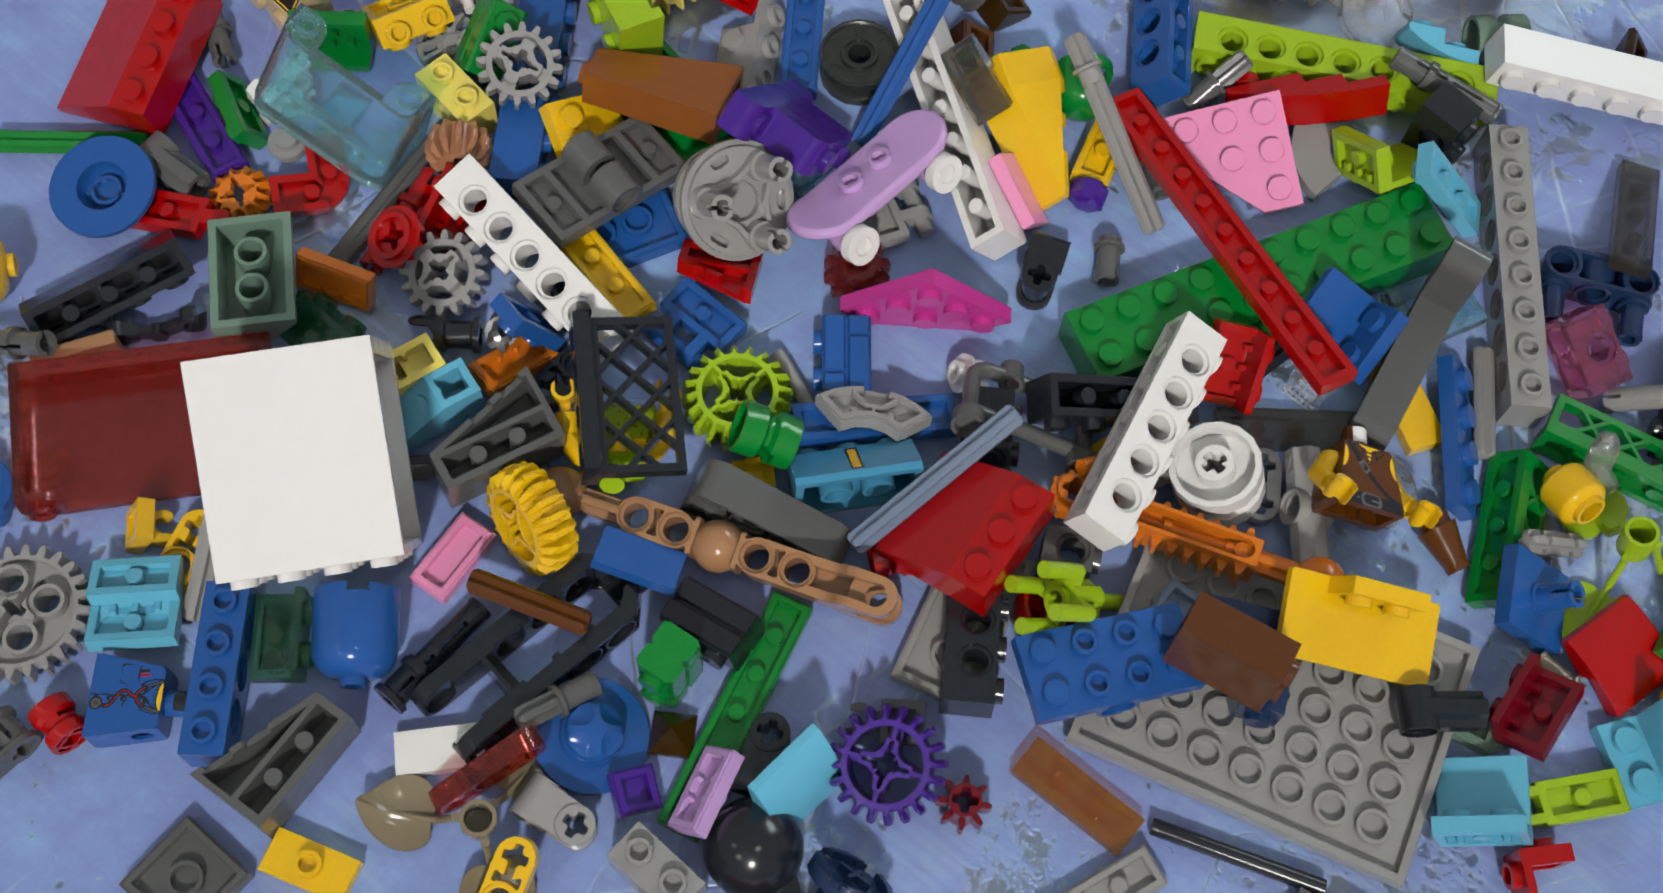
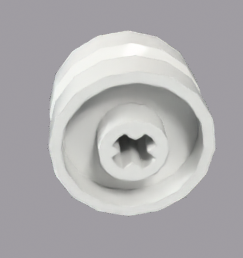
(1218, 473)

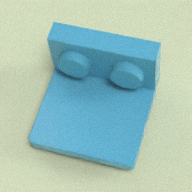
(1636, 751)
(1483, 802)

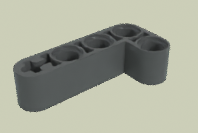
(763, 511)

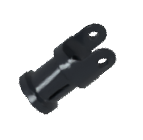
(452, 333)

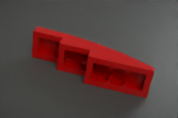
(1321, 99)

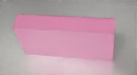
(1017, 191)
(453, 558)

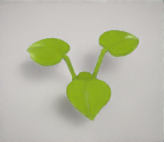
(1634, 544)

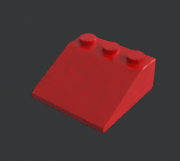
(971, 534)

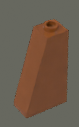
(661, 90)

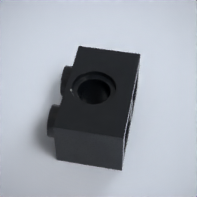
(1446, 119)

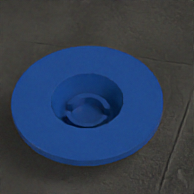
(102, 186)
(595, 740)

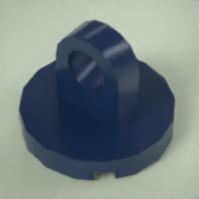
(843, 873)

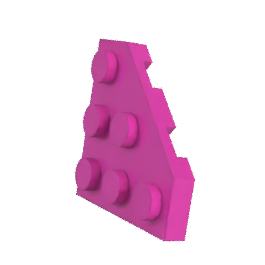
(927, 302)

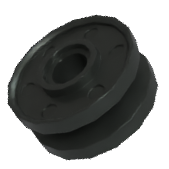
(852, 43)

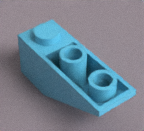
(440, 403)

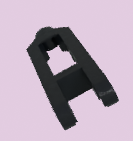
(510, 632)

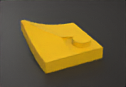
(571, 116)

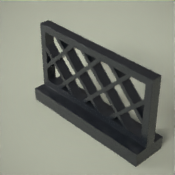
(589, 402)

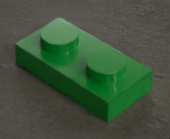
(239, 113)

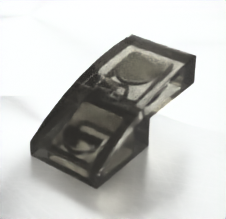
(974, 79)

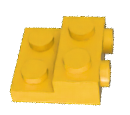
(401, 20)

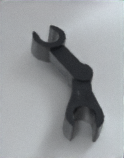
(160, 331)

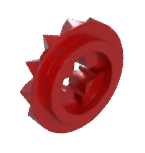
(386, 229)

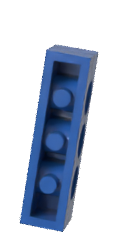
(1162, 49)
(218, 675)

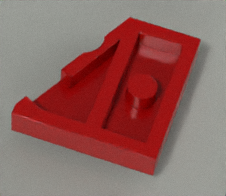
(728, 277)

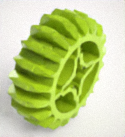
(723, 374)

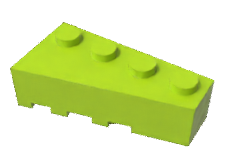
(629, 25)

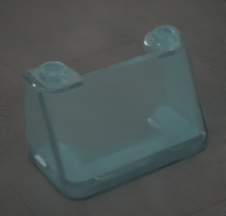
(335, 109)

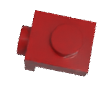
(1543, 855)

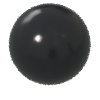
(752, 849)

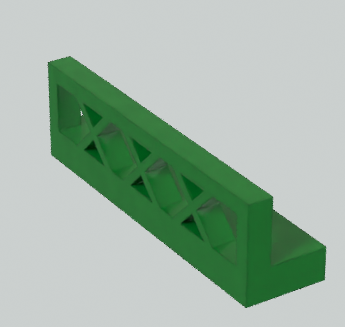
(1571, 445)
(1502, 519)

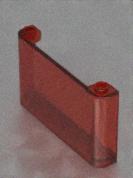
(107, 426)

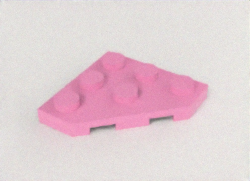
(1244, 149)

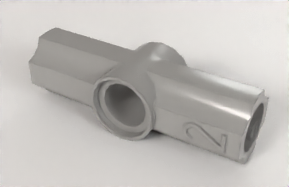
(1306, 528)

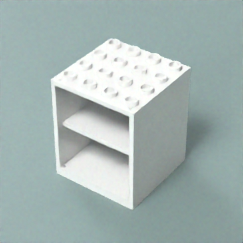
(302, 460)

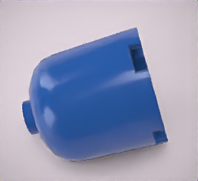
(355, 632)

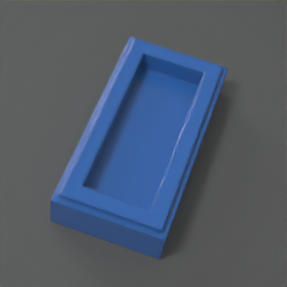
(638, 560)

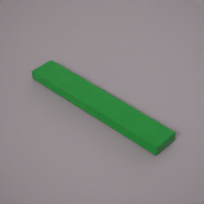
(746, 690)

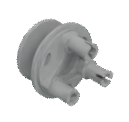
(735, 200)

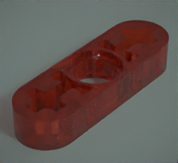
(487, 770)

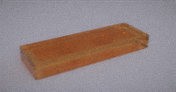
(1077, 796)

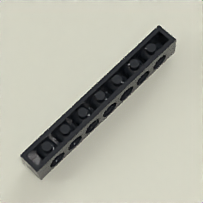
(959, 690)

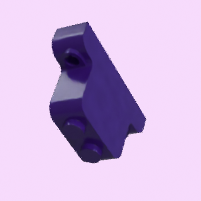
(787, 126)

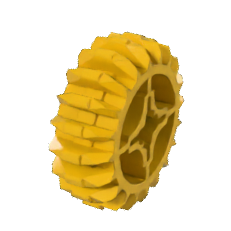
(532, 518)

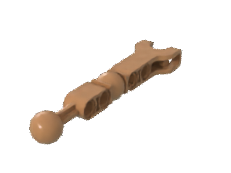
(724, 547)

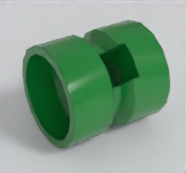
(770, 436)

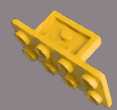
(1360, 625)

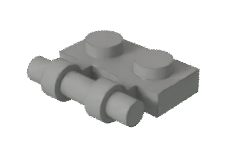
(893, 223)

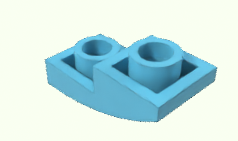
(1424, 38)

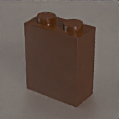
(1233, 653)

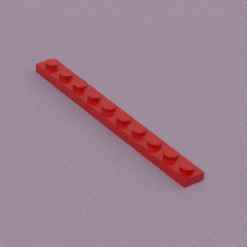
(1234, 246)

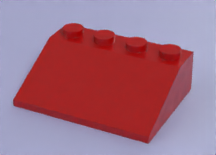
(140, 62)

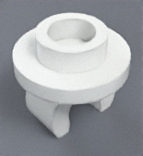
(957, 371)

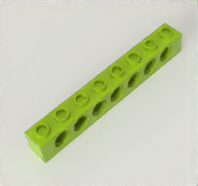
(1287, 51)

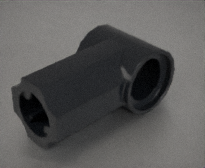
(1428, 712)

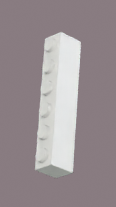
(1575, 73)

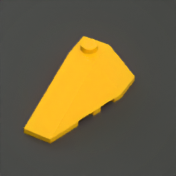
(1034, 121)

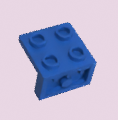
(1355, 320)

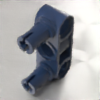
(1587, 280)

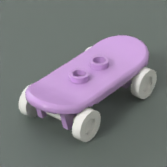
(872, 178)

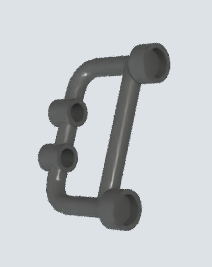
(1010, 375)

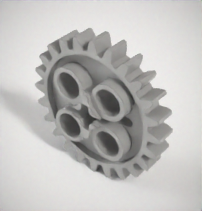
(51, 631)

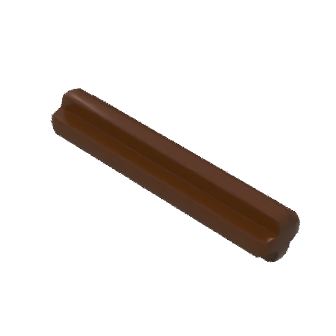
(529, 601)

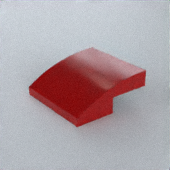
(1617, 655)

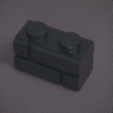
(722, 626)

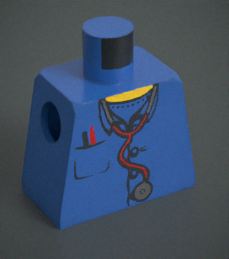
(131, 702)

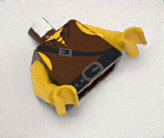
(1362, 486)

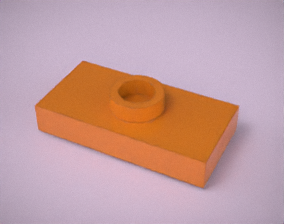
(336, 278)
(498, 370)

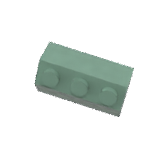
(251, 274)

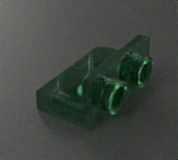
(320, 320)

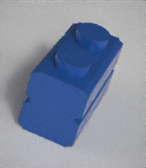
(843, 351)

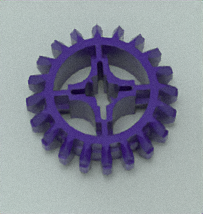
(880, 784)

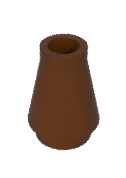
(1445, 544)

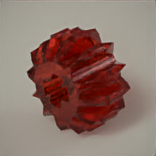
(848, 278)

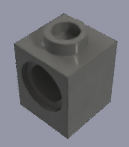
(1060, 538)

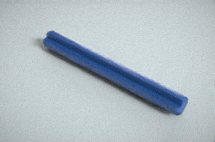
(899, 70)

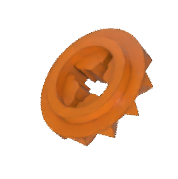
(256, 195)

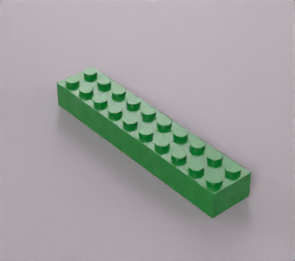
(1370, 243)

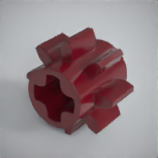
(974, 800)

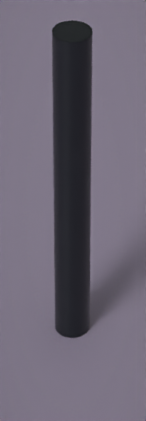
(1237, 856)

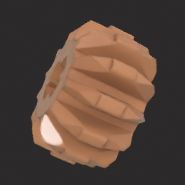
(454, 140)

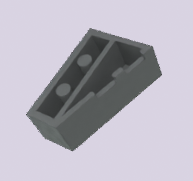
(282, 763)

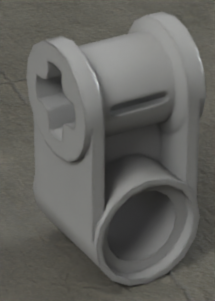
(549, 807)

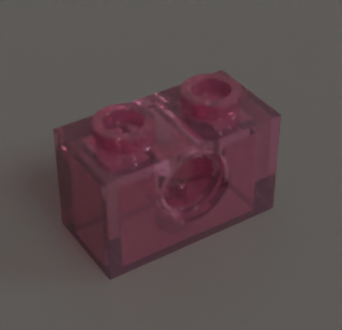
(1569, 344)

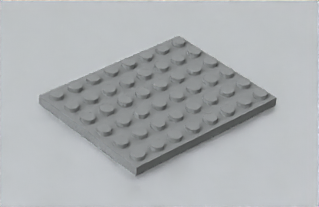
(1321, 777)

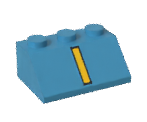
(853, 474)

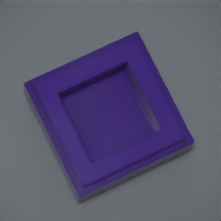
(634, 791)

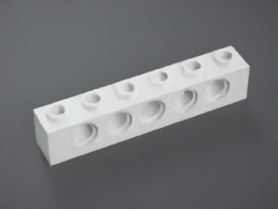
(470, 184)
(1178, 370)

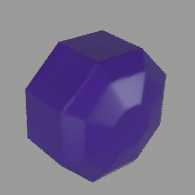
(1088, 194)

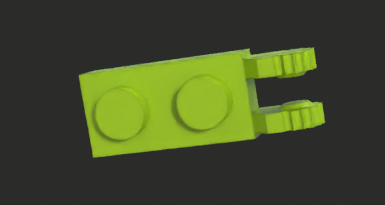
(1578, 798)

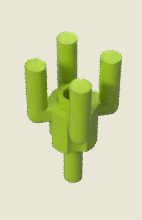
(1065, 598)

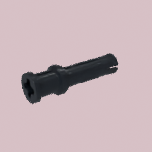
(413, 666)

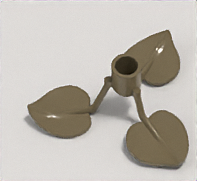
(402, 817)

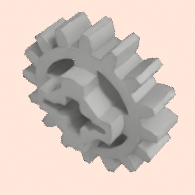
(506, 56)
(432, 282)

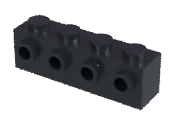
(109, 288)
(1079, 400)

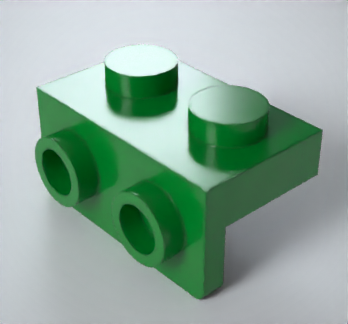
(347, 39)

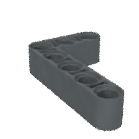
(1415, 347)

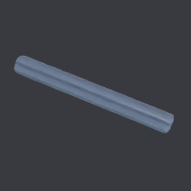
(935, 479)

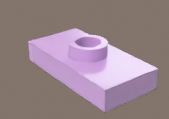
(706, 791)

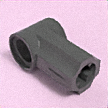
(175, 169)

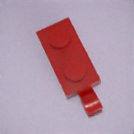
(181, 214)

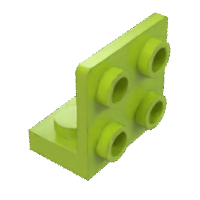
(1372, 161)

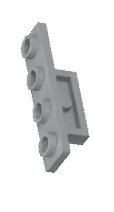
(754, 44)

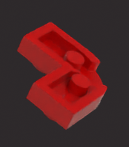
(309, 192)

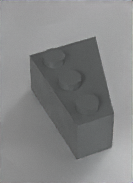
(507, 431)

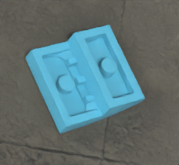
(135, 603)
(797, 777)

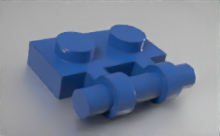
(703, 318)

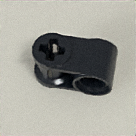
(1040, 271)
(757, 753)

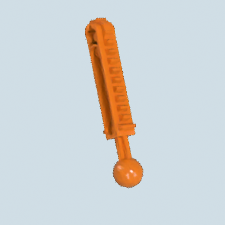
(1198, 539)

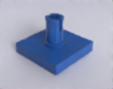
(1534, 599)

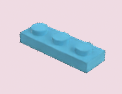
(1447, 189)

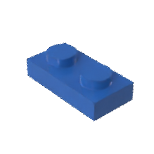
(526, 322)

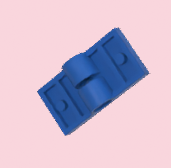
(1101, 664)

